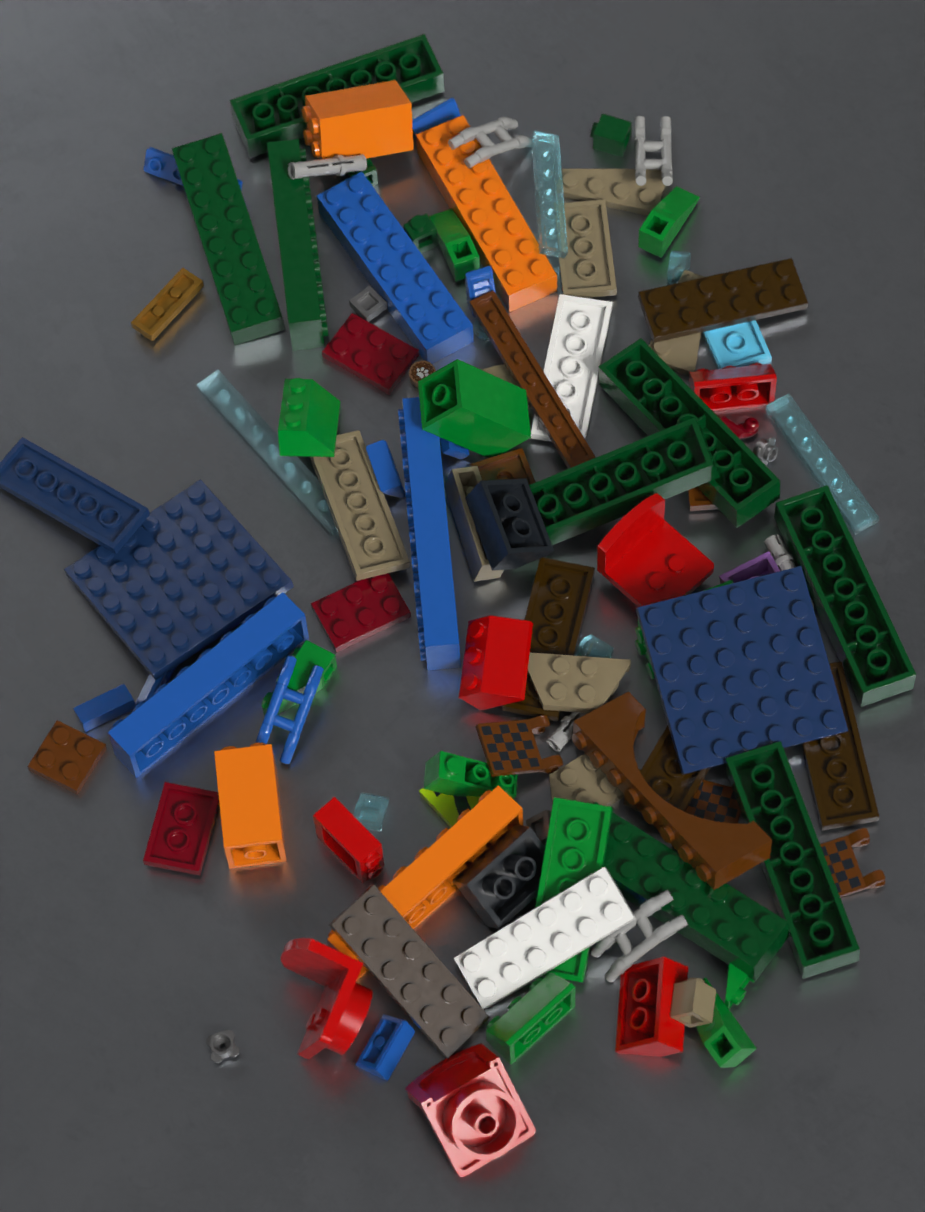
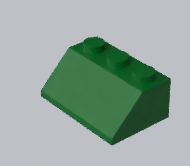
(307, 420)
(531, 1016)

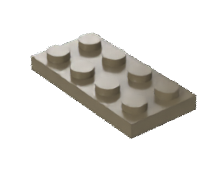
(589, 263)

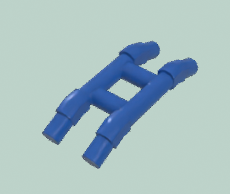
(303, 699)

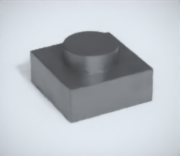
(368, 304)
(540, 825)

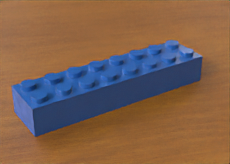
(395, 268)
(208, 684)

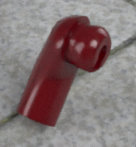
(743, 430)

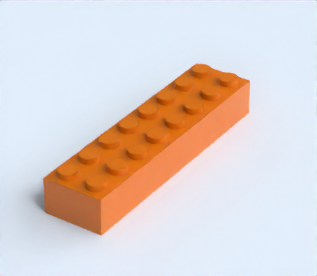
(488, 216)
(429, 878)

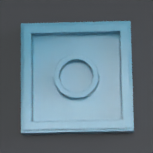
(737, 345)

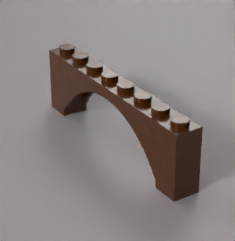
(712, 848)

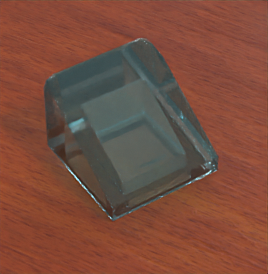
(678, 263)
(594, 647)
(371, 810)

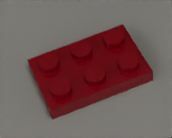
(370, 353)
(360, 610)
(182, 828)

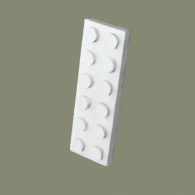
(574, 357)
(544, 938)

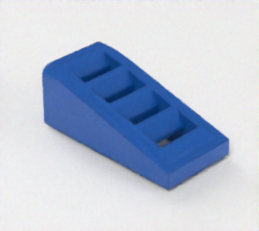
(476, 287)

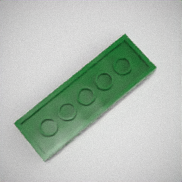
(572, 853)

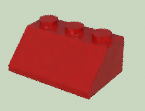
(735, 386)
(495, 661)
(645, 1009)

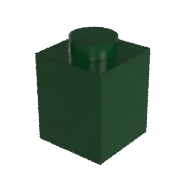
(611, 135)

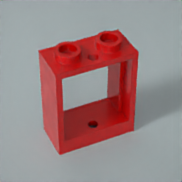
(349, 840)

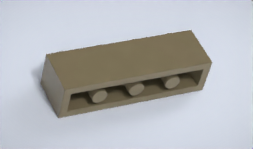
(457, 487)

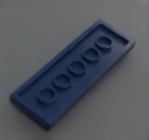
(70, 495)

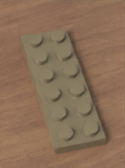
(360, 509)

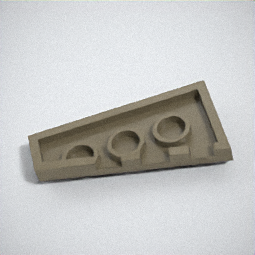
(616, 187)
(680, 352)

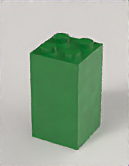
(474, 409)

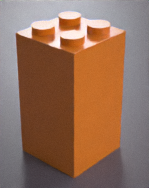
(359, 121)
(250, 805)

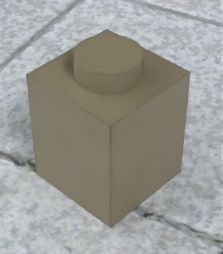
(693, 1002)

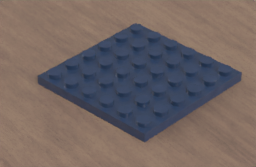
(179, 580)
(741, 669)

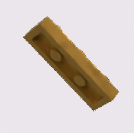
(167, 304)

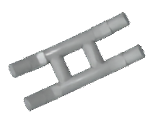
(663, 146)
(488, 148)
(652, 936)

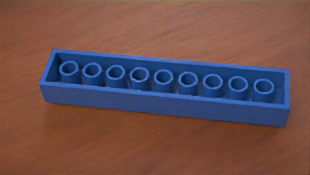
(429, 541)

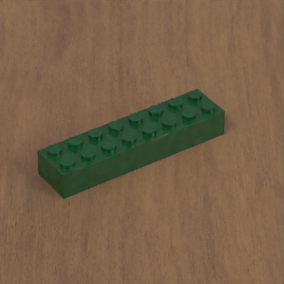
(277, 110)
(228, 239)
(297, 248)
(661, 399)
(622, 479)
(845, 596)
(796, 866)
(717, 919)

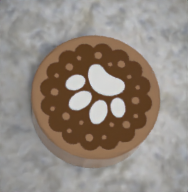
(419, 371)

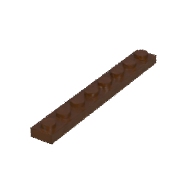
(531, 377)

